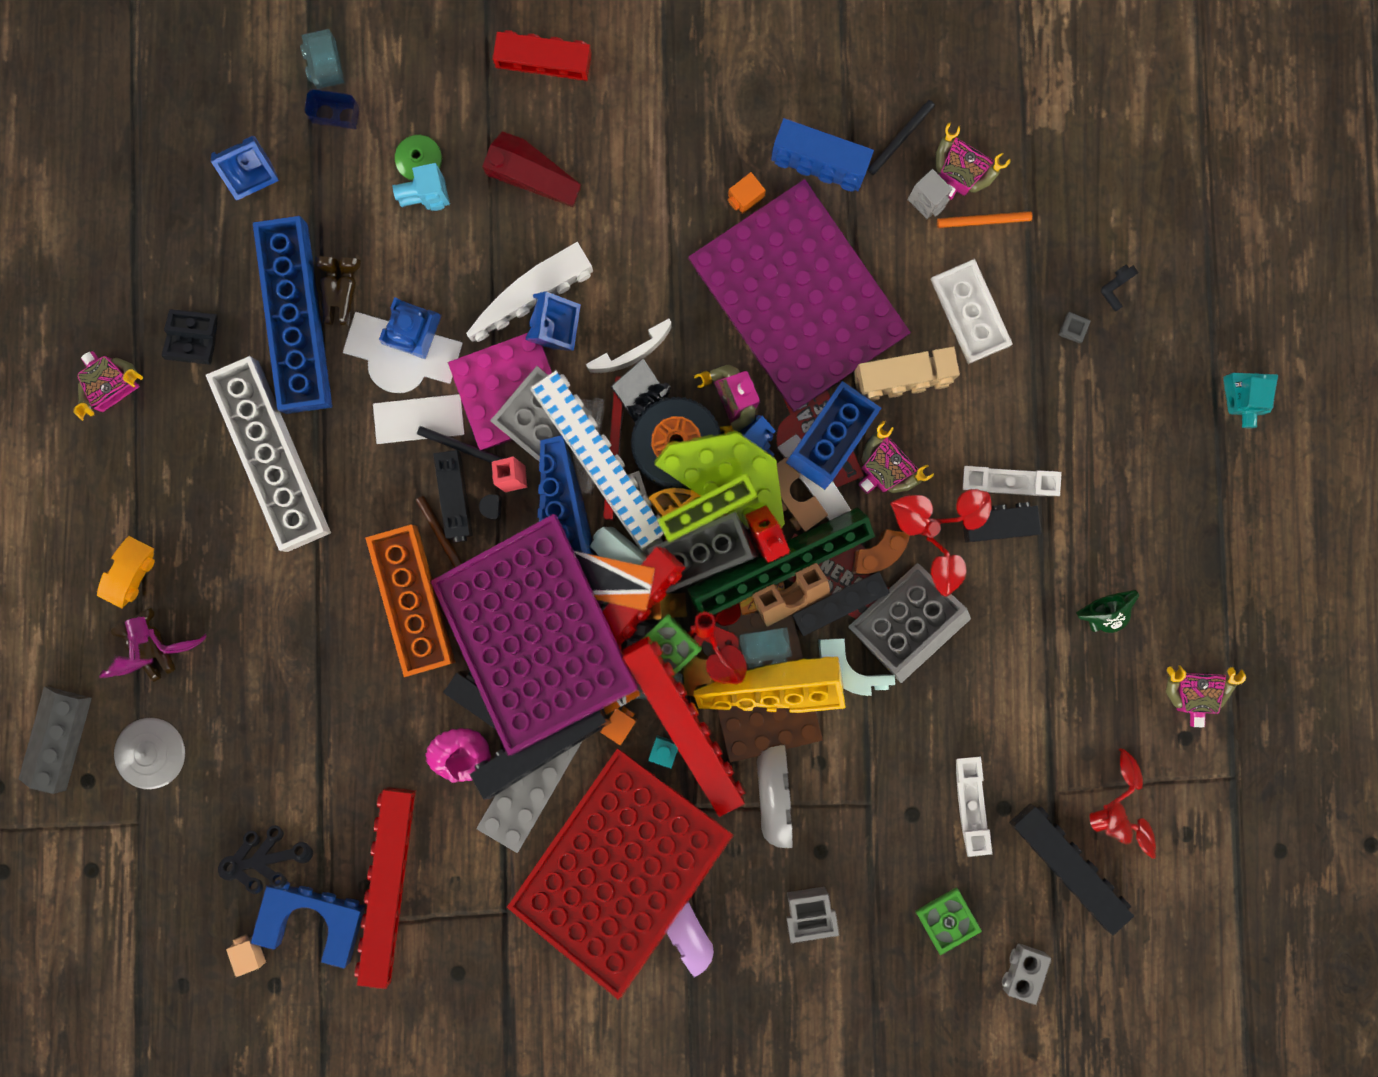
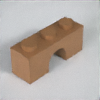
(805, 513)
(808, 589)

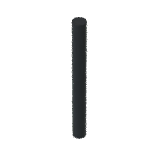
(901, 137)
(458, 445)

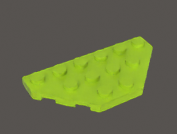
(719, 459)

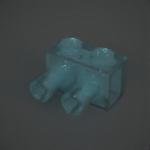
(765, 646)

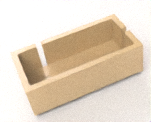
(907, 373)

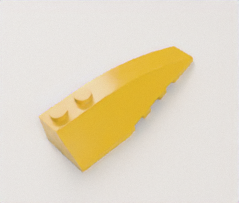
(792, 685)

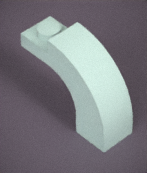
(851, 680)

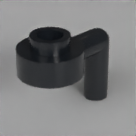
(1123, 275)

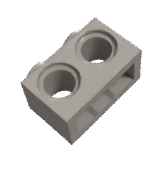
(930, 194)
(1033, 974)

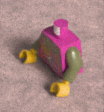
(964, 166)
(104, 383)
(736, 394)
(888, 465)
(1201, 692)

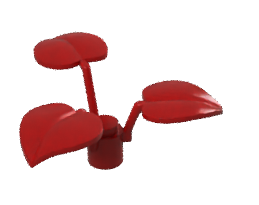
(913, 519)
(728, 664)
(1114, 817)

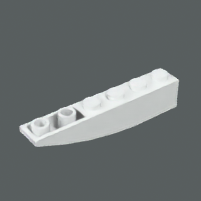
(551, 275)

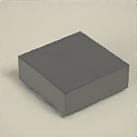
(1074, 327)

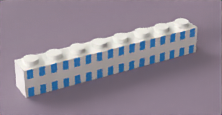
(597, 459)

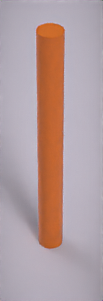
(984, 219)

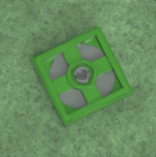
(675, 643)
(948, 921)

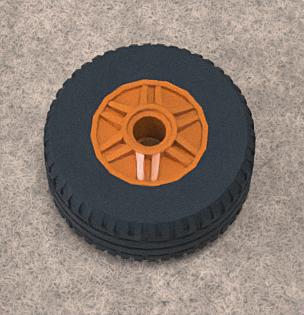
(662, 424)

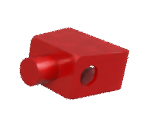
(768, 539)

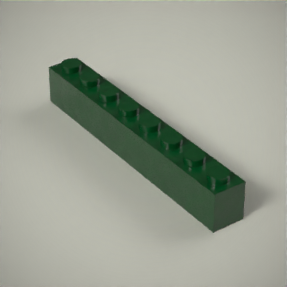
(805, 550)

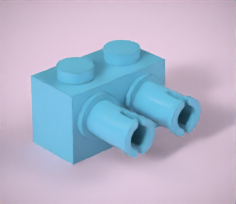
(426, 188)

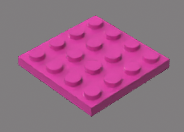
(490, 378)

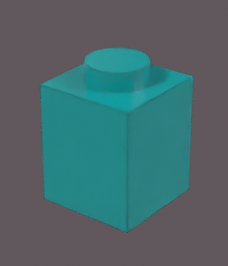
(1257, 393)
(663, 752)

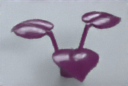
(138, 634)

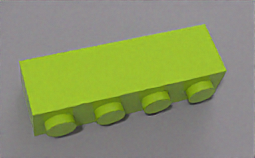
(707, 508)

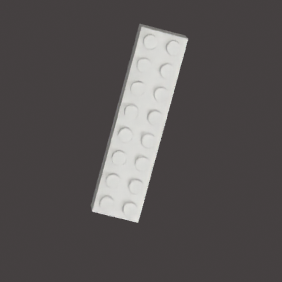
(268, 454)

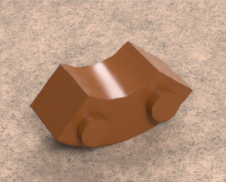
(882, 554)

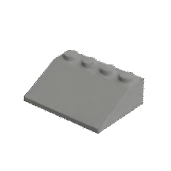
(909, 623)

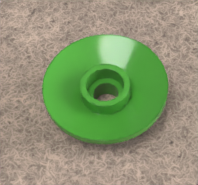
(425, 146)

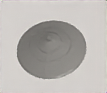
(149, 753)

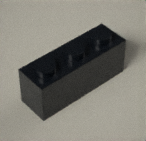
(1007, 523)

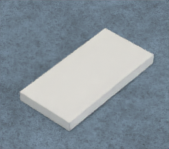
(971, 311)

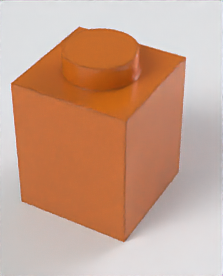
(746, 193)
(621, 724)

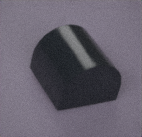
(491, 506)

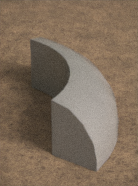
(774, 797)

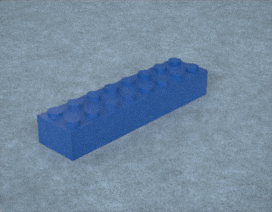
(292, 315)

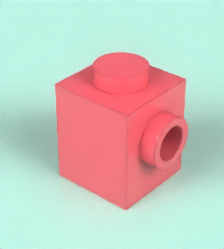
(509, 474)

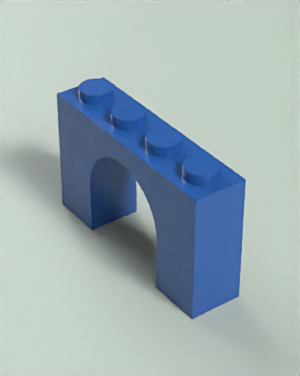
(341, 917)

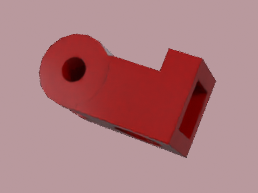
(722, 638)

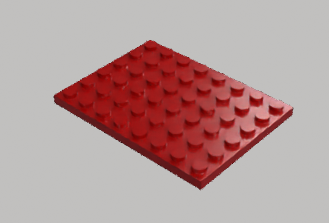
(619, 872)

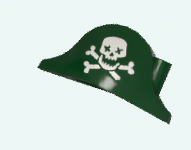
(1109, 612)

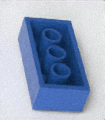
(821, 155)
(833, 435)

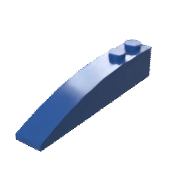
(562, 494)

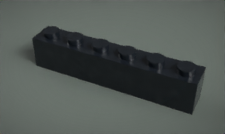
(507, 769)
(1071, 869)

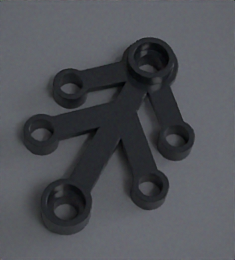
(261, 859)

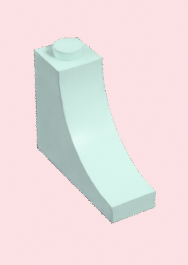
(613, 545)

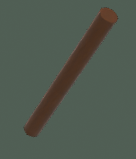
(439, 532)

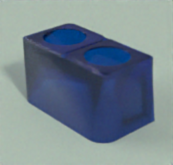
(318, 98)

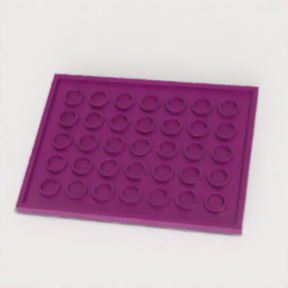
(799, 295)
(533, 635)

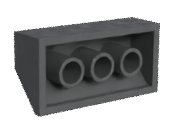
(710, 550)
(54, 740)

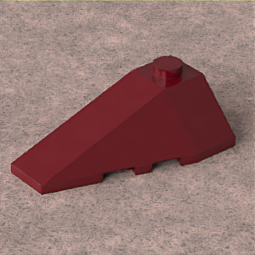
(522, 165)

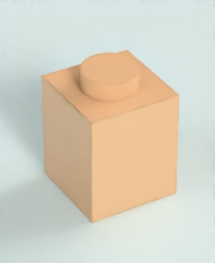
(245, 956)

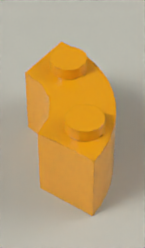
(671, 500)
(129, 567)

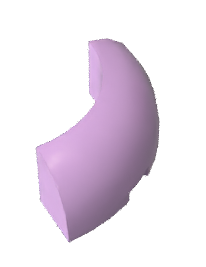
(691, 941)

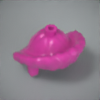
(457, 753)

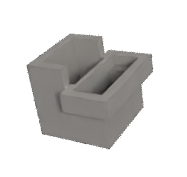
(811, 915)

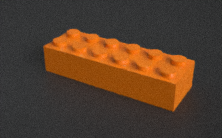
(410, 600)

